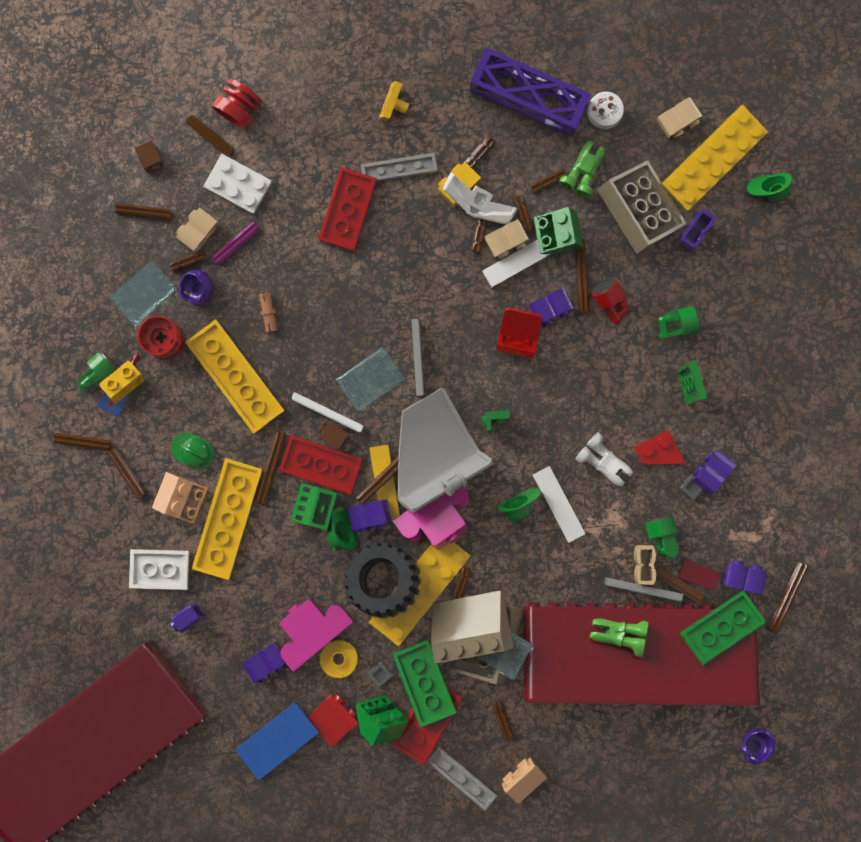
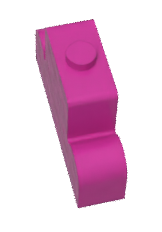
(437, 520)
(310, 630)

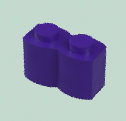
(699, 226)
(552, 306)
(713, 472)
(369, 515)
(745, 578)
(186, 618)
(264, 663)

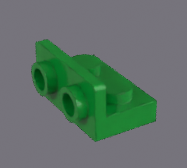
(496, 416)

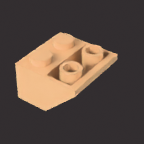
(179, 498)
(523, 780)

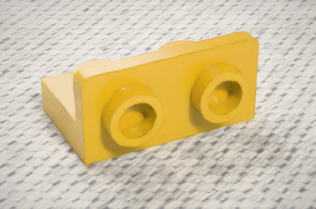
(121, 382)

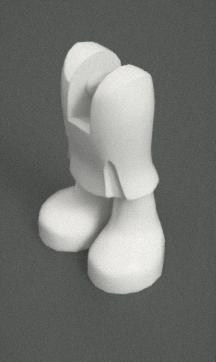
(609, 462)

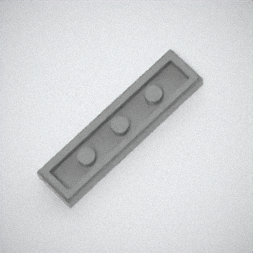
(401, 167)
(417, 358)
(643, 589)
(462, 778)

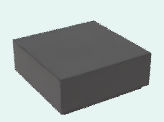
(690, 488)
(380, 674)

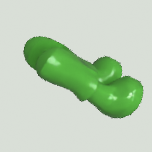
(586, 165)
(616, 634)

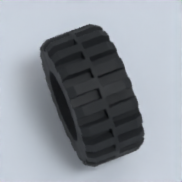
(358, 572)

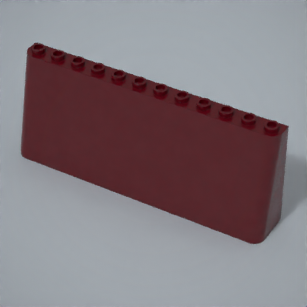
(578, 670)
(93, 745)

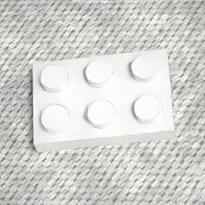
(237, 184)
(159, 569)

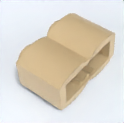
(679, 117)
(197, 230)
(506, 239)
(645, 558)

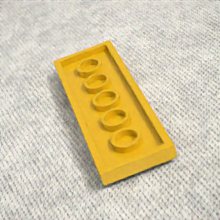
(714, 158)
(235, 376)
(227, 519)
(436, 572)

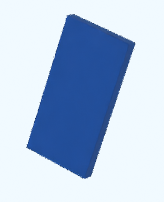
(277, 740)

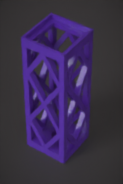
(493, 60)

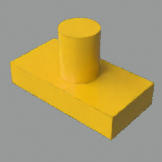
(393, 102)

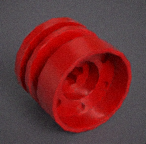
(238, 102)
(153, 330)

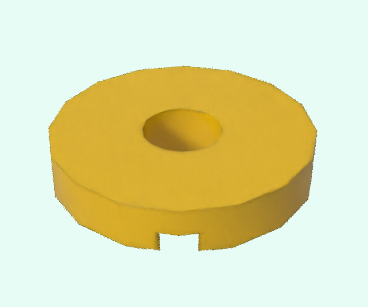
(338, 647)

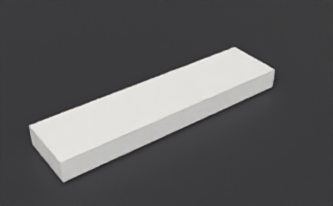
(513, 264)
(327, 412)
(558, 504)

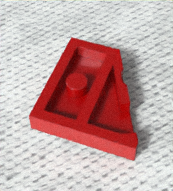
(659, 450)

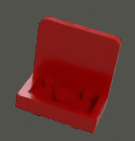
(519, 333)
(333, 719)

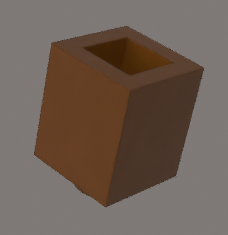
(149, 157)
(333, 435)

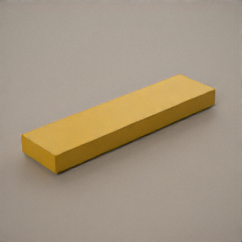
(380, 461)

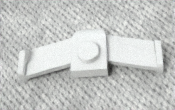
(478, 202)

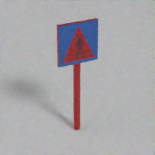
(106, 404)

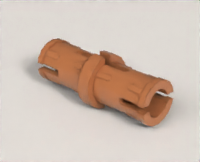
(268, 312)

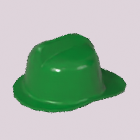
(771, 186)
(192, 451)
(520, 505)
(340, 533)

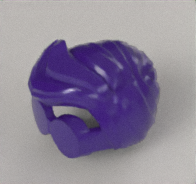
(197, 285)
(758, 746)

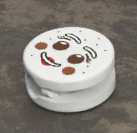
(605, 110)

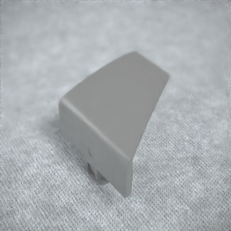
(435, 452)

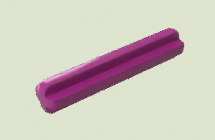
(235, 243)

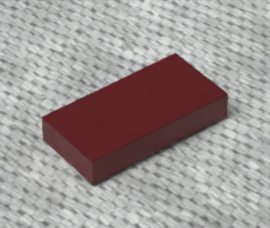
(699, 575)

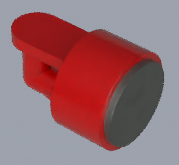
(608, 294)

